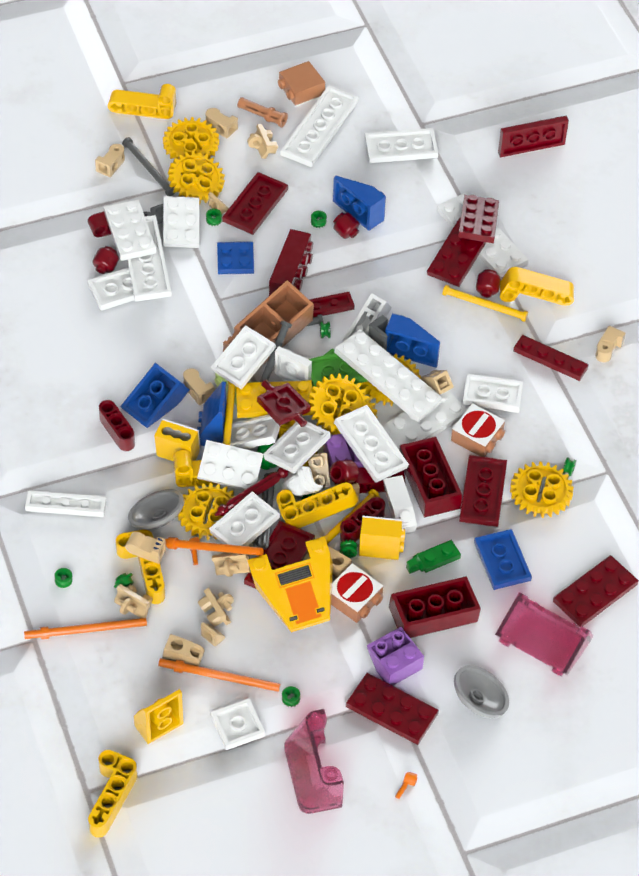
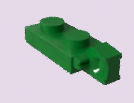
(434, 557)

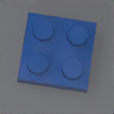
(235, 257)

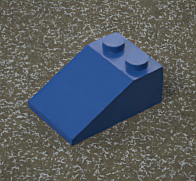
(360, 200)
(411, 341)
(154, 396)
(213, 416)

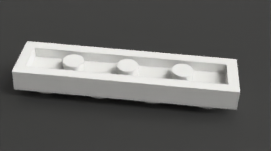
(65, 503)

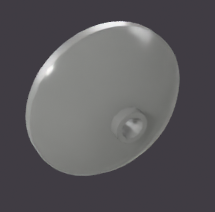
(156, 509)
(481, 691)

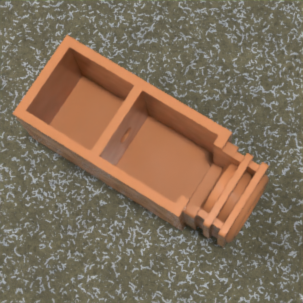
(282, 305)

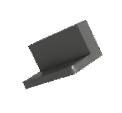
(377, 331)

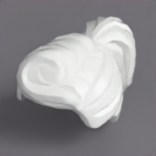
(301, 482)

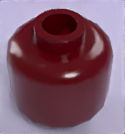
(346, 225)
(105, 260)
(488, 283)
(344, 472)

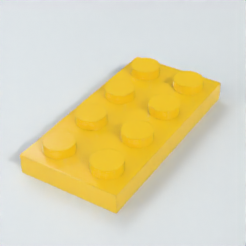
(247, 397)

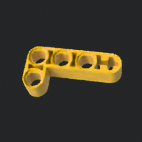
(144, 104)
(536, 285)
(187, 470)
(341, 497)
(147, 567)
(117, 778)

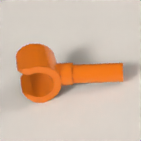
(194, 552)
(411, 779)

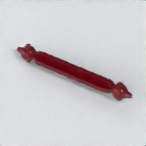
(257, 488)

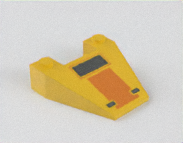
(300, 590)

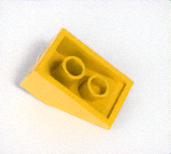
(160, 717)

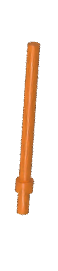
(174, 543)
(45, 632)
(180, 667)

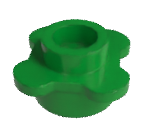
(124, 580)

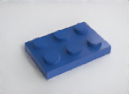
(502, 559)

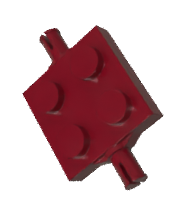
(283, 403)

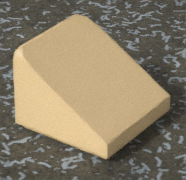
(216, 203)
(211, 634)

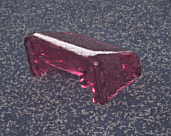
(543, 635)
(314, 786)

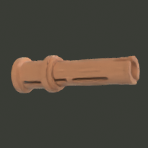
(269, 114)

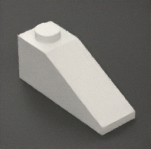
(371, 311)
(400, 502)

